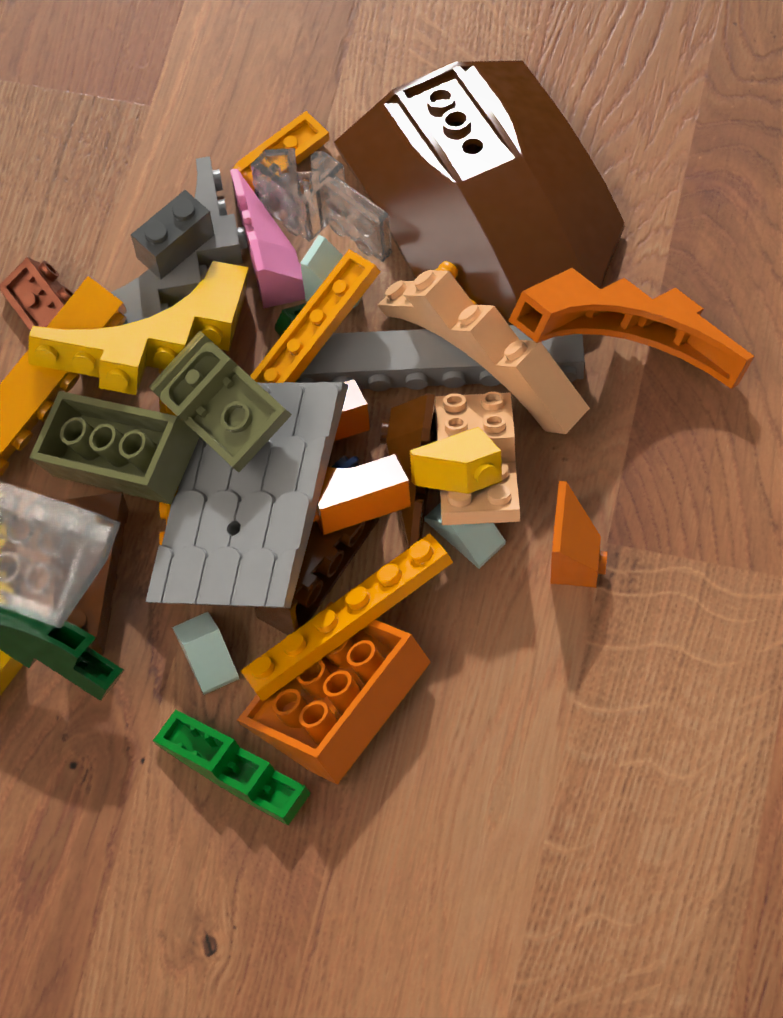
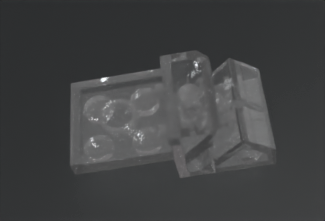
(327, 202)

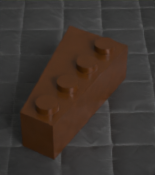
(321, 568)

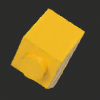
(457, 463)

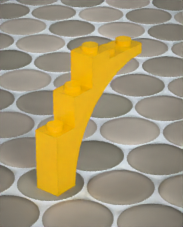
(123, 352)

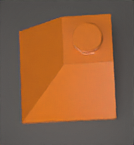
(575, 543)

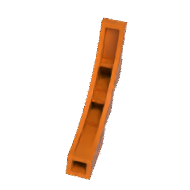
(621, 310)

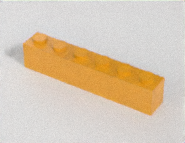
(32, 389)

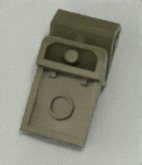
(219, 401)

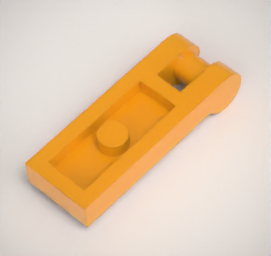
(302, 133)

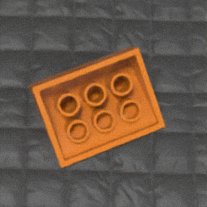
(340, 701)

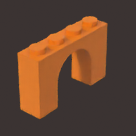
(361, 491)

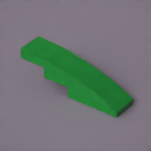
(231, 767)

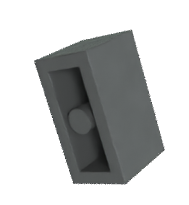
(172, 234)

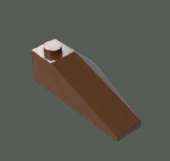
(408, 428)

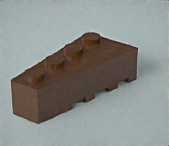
(94, 607)

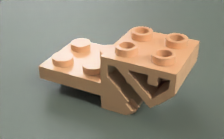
(495, 418)

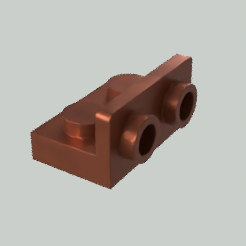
(35, 292)

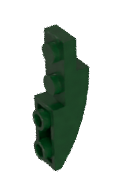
(61, 649)

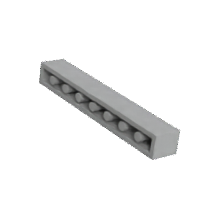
(419, 360)

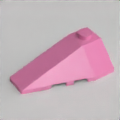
(270, 250)

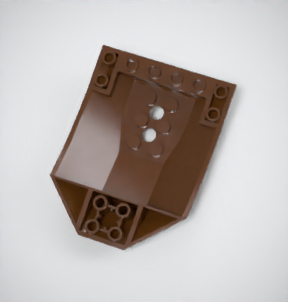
(498, 215)

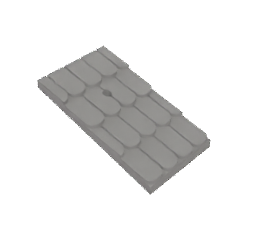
(247, 531)

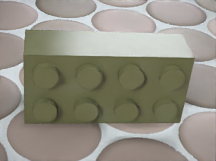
(115, 447)

